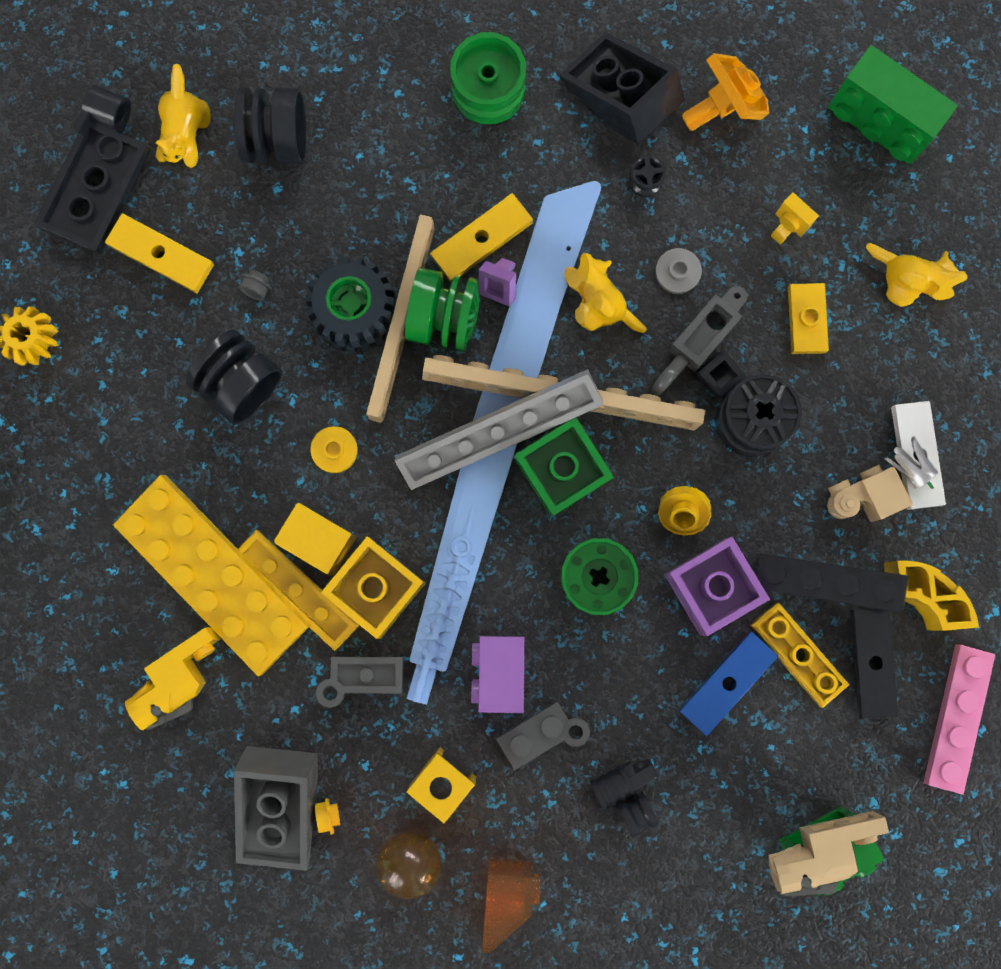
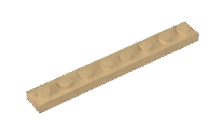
(514, 384)

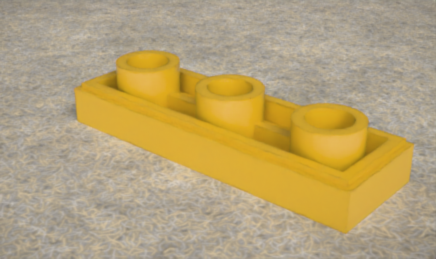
(497, 225)
(144, 246)
(785, 638)

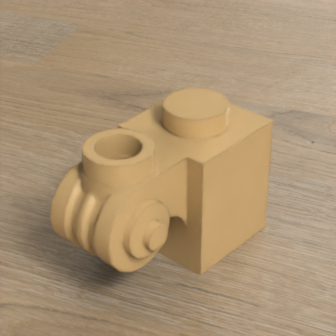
(878, 492)

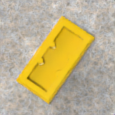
(808, 318)

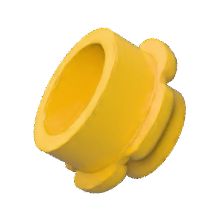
(327, 816)

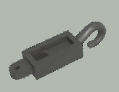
(699, 339)

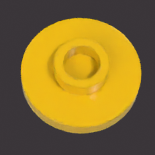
(334, 449)

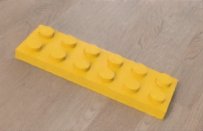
(211, 575)

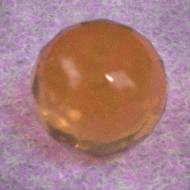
(409, 865)

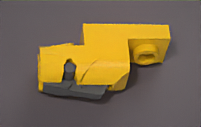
(174, 682)

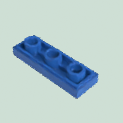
(744, 666)

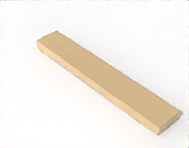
(396, 334)

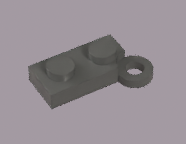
(362, 676)
(540, 734)

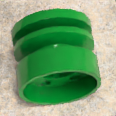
(441, 309)
(621, 574)

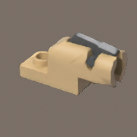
(825, 854)

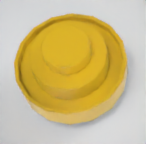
(684, 510)

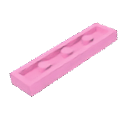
(959, 719)

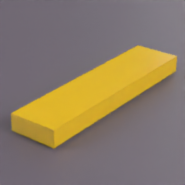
(299, 590)

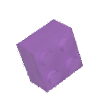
(716, 586)
(500, 674)

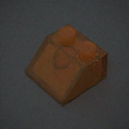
(509, 899)

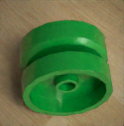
(488, 78)

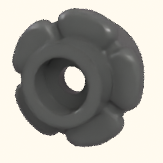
(255, 285)

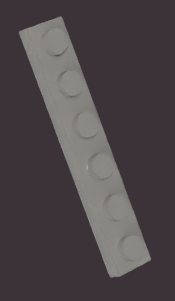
(499, 429)

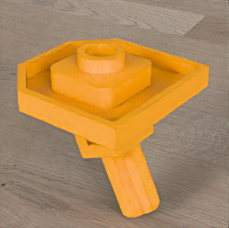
(736, 90)

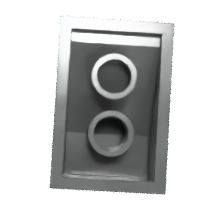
(275, 807)

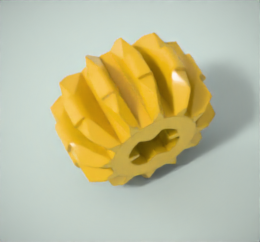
(36, 343)

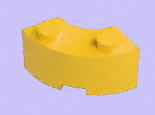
(935, 596)

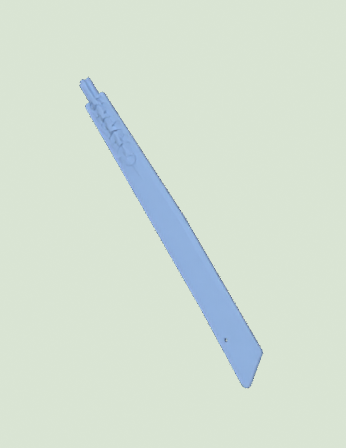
(479, 486)

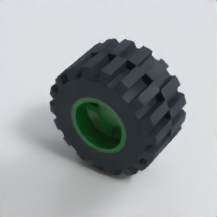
(341, 295)

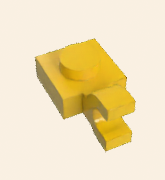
(794, 217)

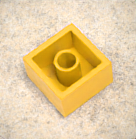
(373, 588)

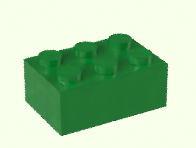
(891, 105)

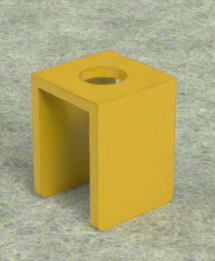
(315, 539)
(435, 768)

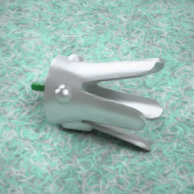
(916, 473)

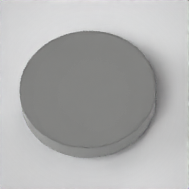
(678, 271)

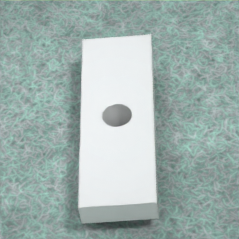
(917, 421)

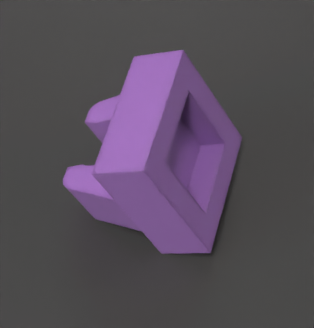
(498, 281)

